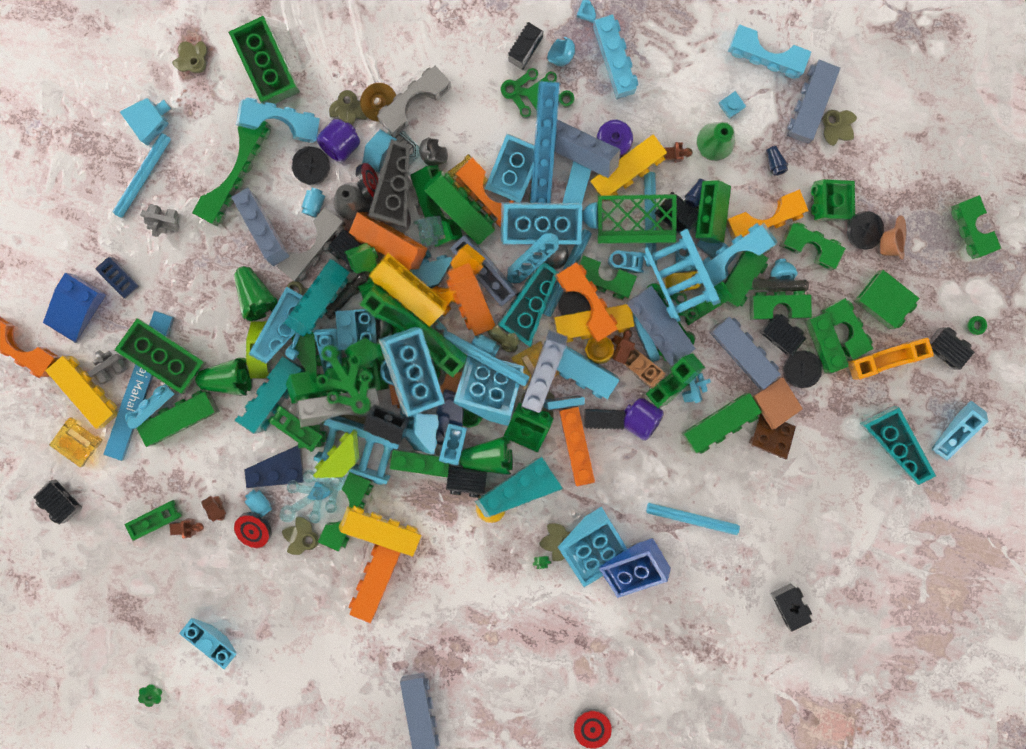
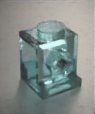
(430, 230)

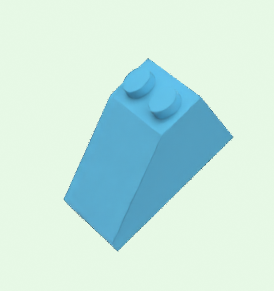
(512, 169)

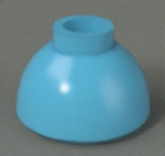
(590, 215)
(783, 270)

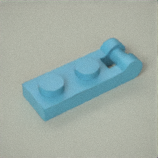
(149, 406)

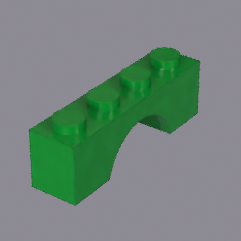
(431, 208)
(368, 351)
(356, 489)

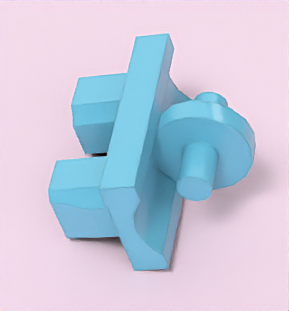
(694, 394)

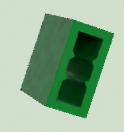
(887, 300)

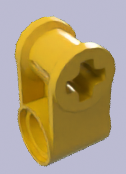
(677, 278)

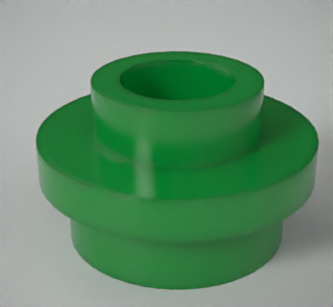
(982, 325)
(541, 562)

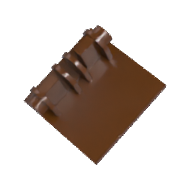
(773, 441)

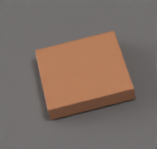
(777, 403)

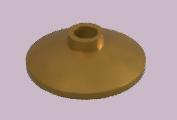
(383, 92)

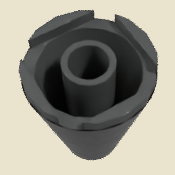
(349, 201)

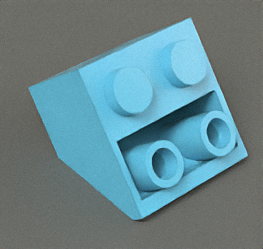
(354, 326)
(422, 431)

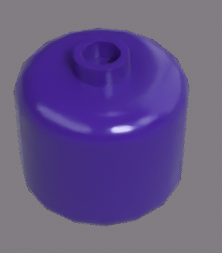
(621, 135)
(338, 140)
(642, 418)

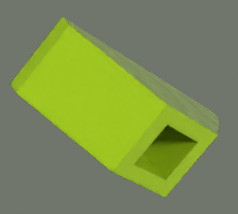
(256, 368)
(340, 458)

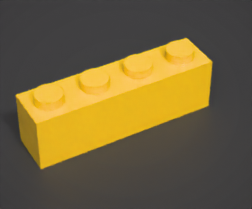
(630, 166)
(408, 289)
(574, 324)
(82, 391)
(380, 531)

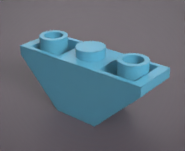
(433, 272)
(324, 338)
(209, 641)

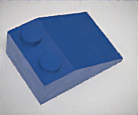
(72, 306)
(636, 569)

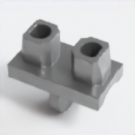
(160, 223)
(100, 372)

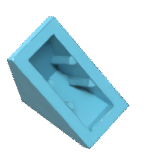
(376, 150)
(452, 444)

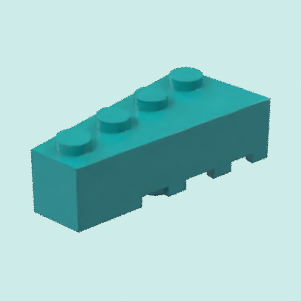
(317, 297)
(529, 304)
(269, 397)
(899, 442)
(522, 487)

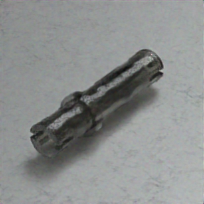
(773, 284)
(346, 294)

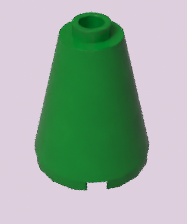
(716, 141)
(253, 295)
(228, 378)
(489, 457)

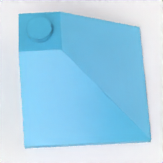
(487, 391)
(591, 545)

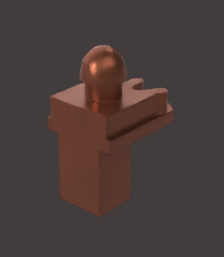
(677, 152)
(623, 347)
(214, 508)
(186, 528)

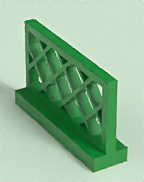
(641, 235)

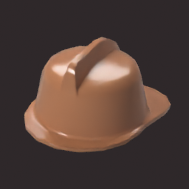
(893, 240)

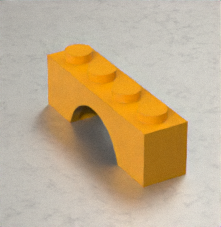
(788, 207)
(464, 256)
(889, 358)

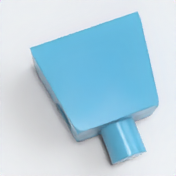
(146, 119)

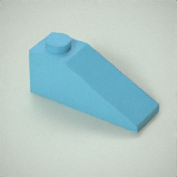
(960, 430)

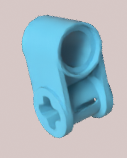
(630, 261)

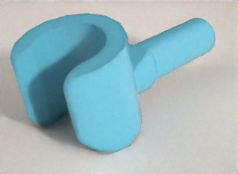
(290, 351)

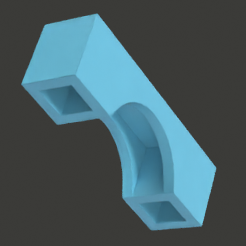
(746, 45)
(302, 126)
(757, 241)

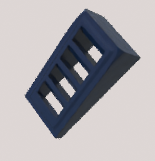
(110, 261)

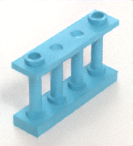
(700, 277)
(340, 423)

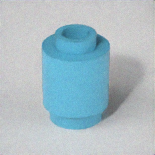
(313, 202)
(486, 344)
(258, 503)

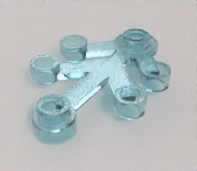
(315, 495)

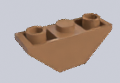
(644, 368)

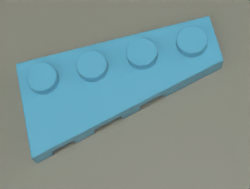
(275, 332)

